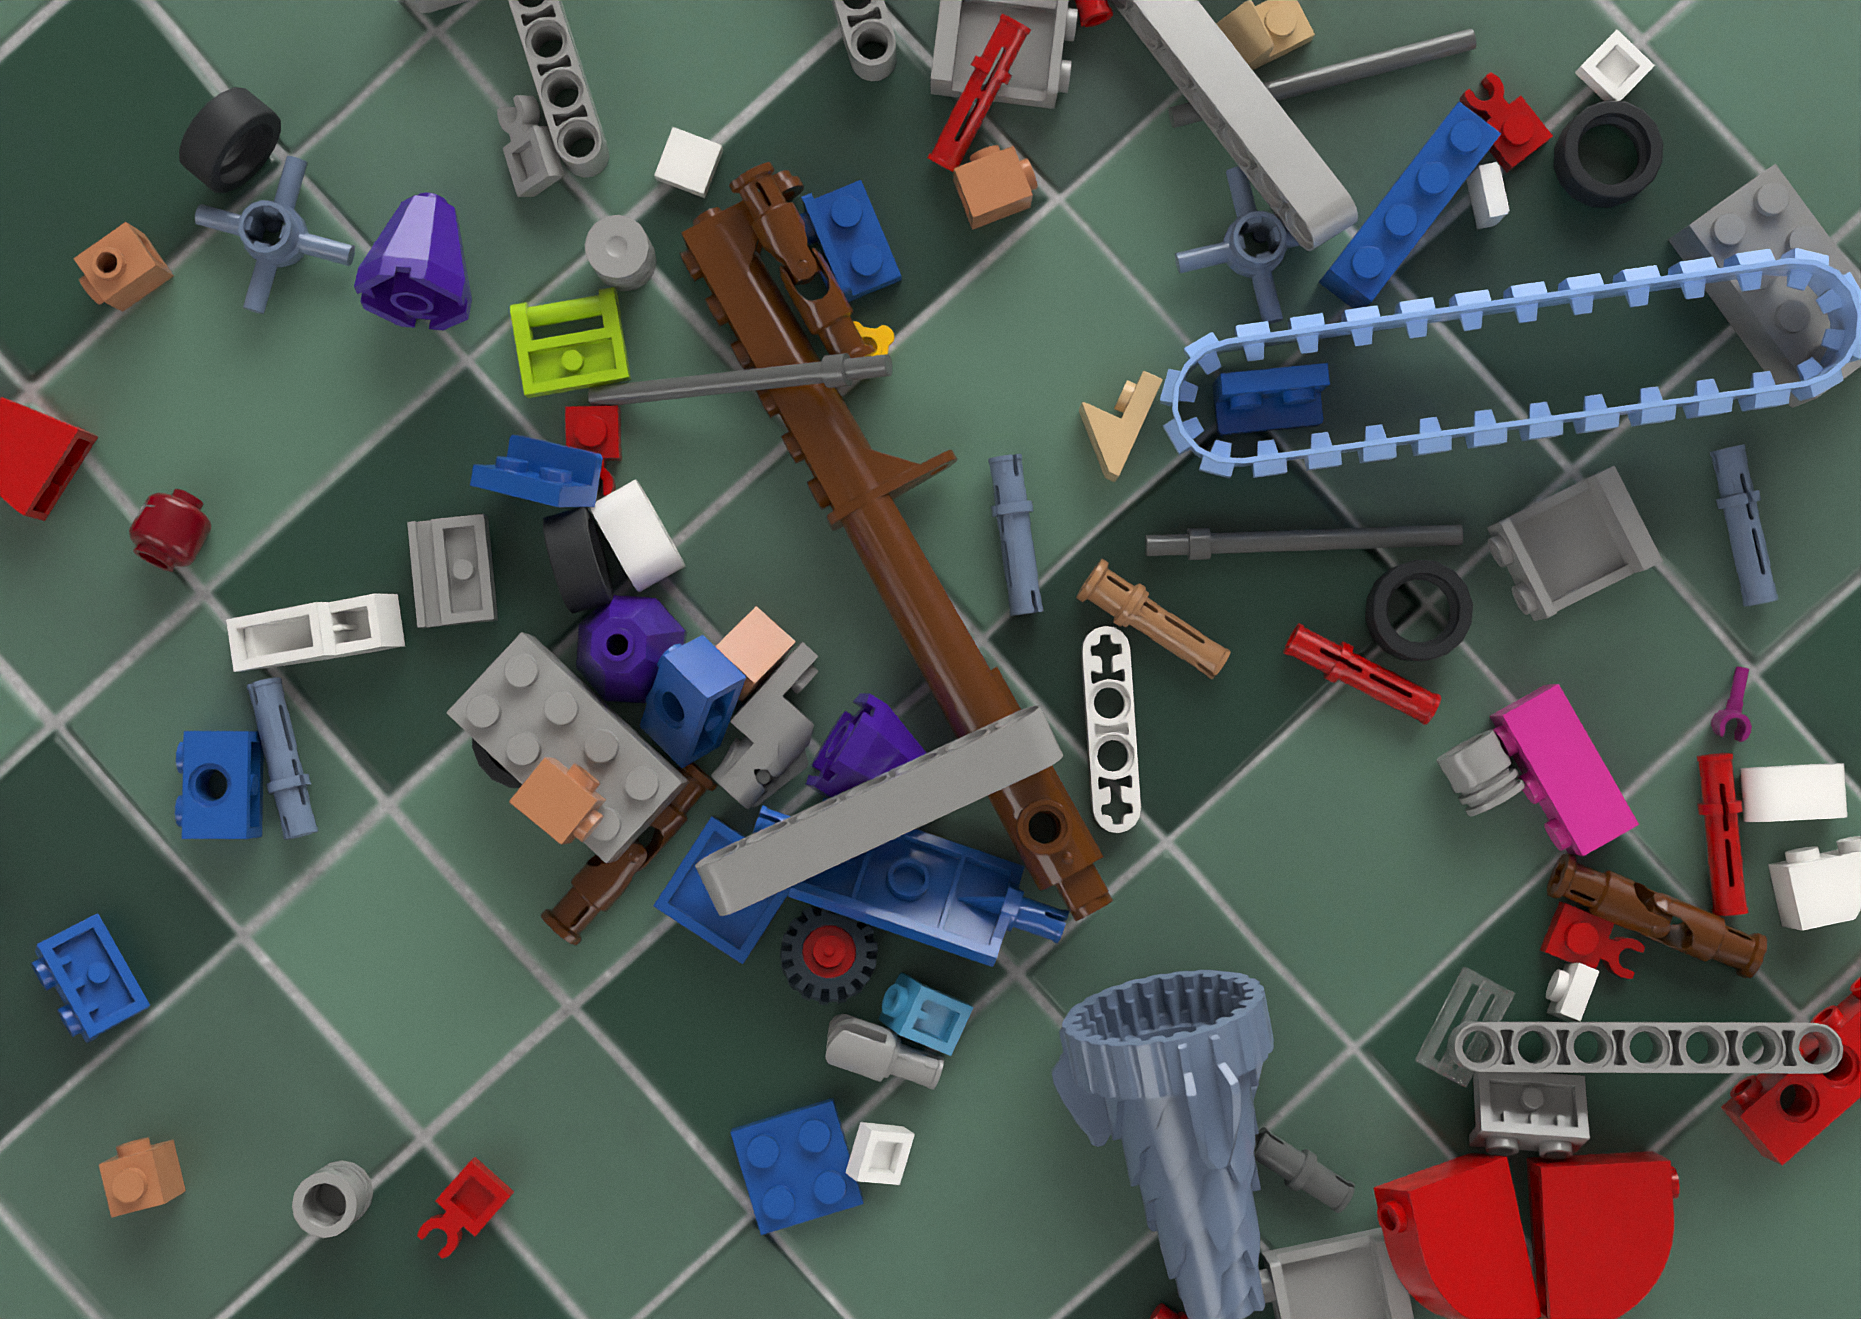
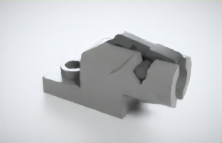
(773, 733)

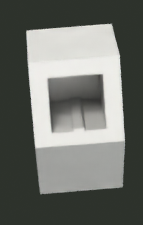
(1818, 887)

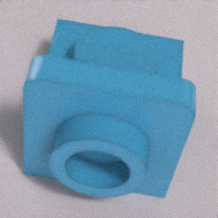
(924, 1014)

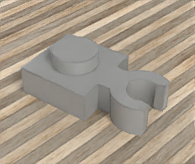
(531, 153)

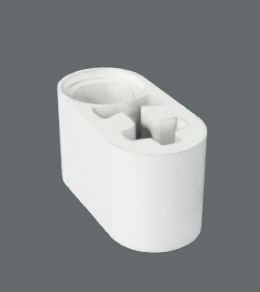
(637, 535)
(1793, 792)

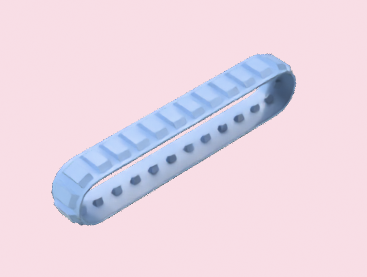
(1836, 294)

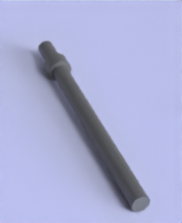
(1350, 70)
(833, 371)
(1200, 543)

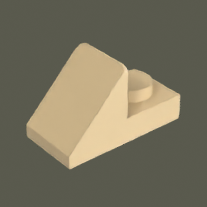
(1266, 30)
(1115, 436)

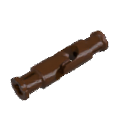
(784, 237)
(602, 883)
(1651, 913)

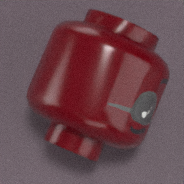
(170, 529)

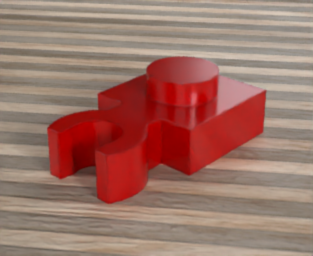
(1519, 125)
(596, 431)
(1585, 940)
(468, 1203)

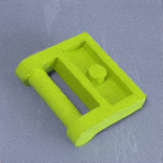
(575, 358)

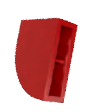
(1599, 1231)
(1459, 1239)

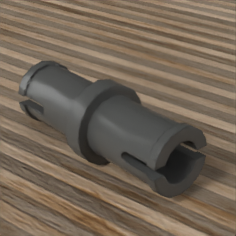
(1302, 1171)

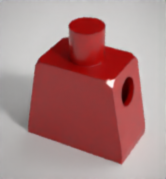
(37, 457)

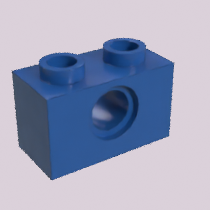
(691, 700)
(240, 809)

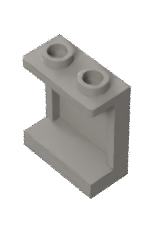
(1038, 68)
(1572, 544)
(1335, 1280)

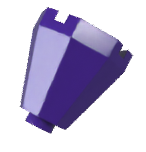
(417, 267)
(649, 634)
(862, 747)

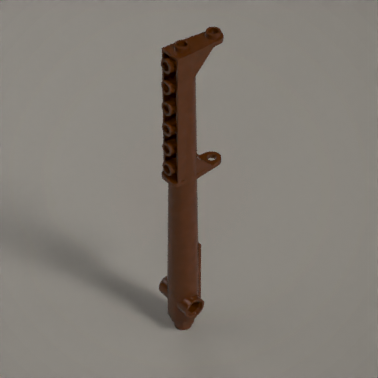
(861, 492)

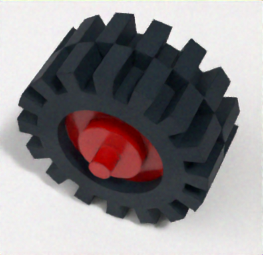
(828, 955)

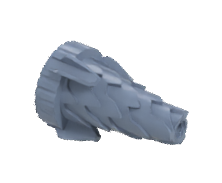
(1176, 1078)

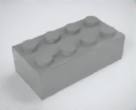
(1775, 321)
(538, 709)

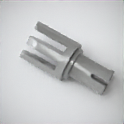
(878, 1052)

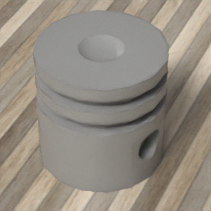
(620, 252)
(1480, 772)
(332, 1199)

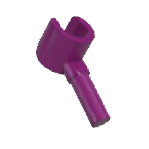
(1734, 708)

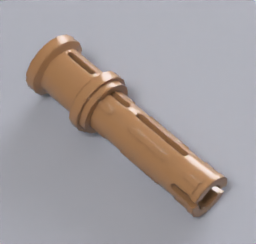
(1132, 607)

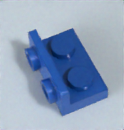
(850, 240)
(1270, 399)
(543, 473)
(89, 978)

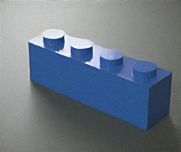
(1409, 207)

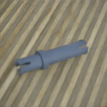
(1744, 525)
(1015, 534)
(282, 758)

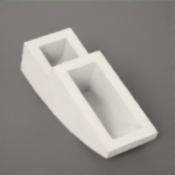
(315, 632)

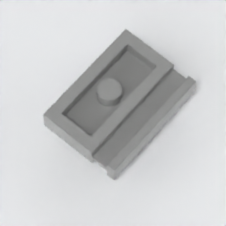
(452, 571)

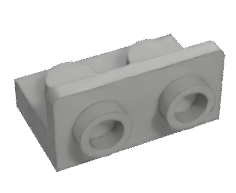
(1530, 1113)

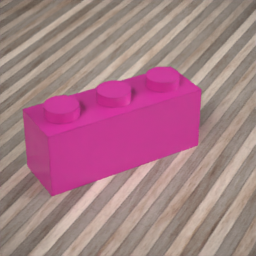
(1563, 771)

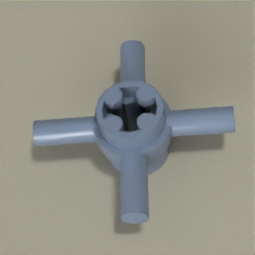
(294, 235)
(1231, 250)

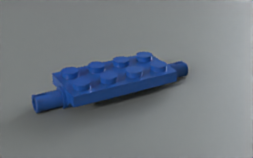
(930, 893)

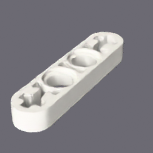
(1102, 729)

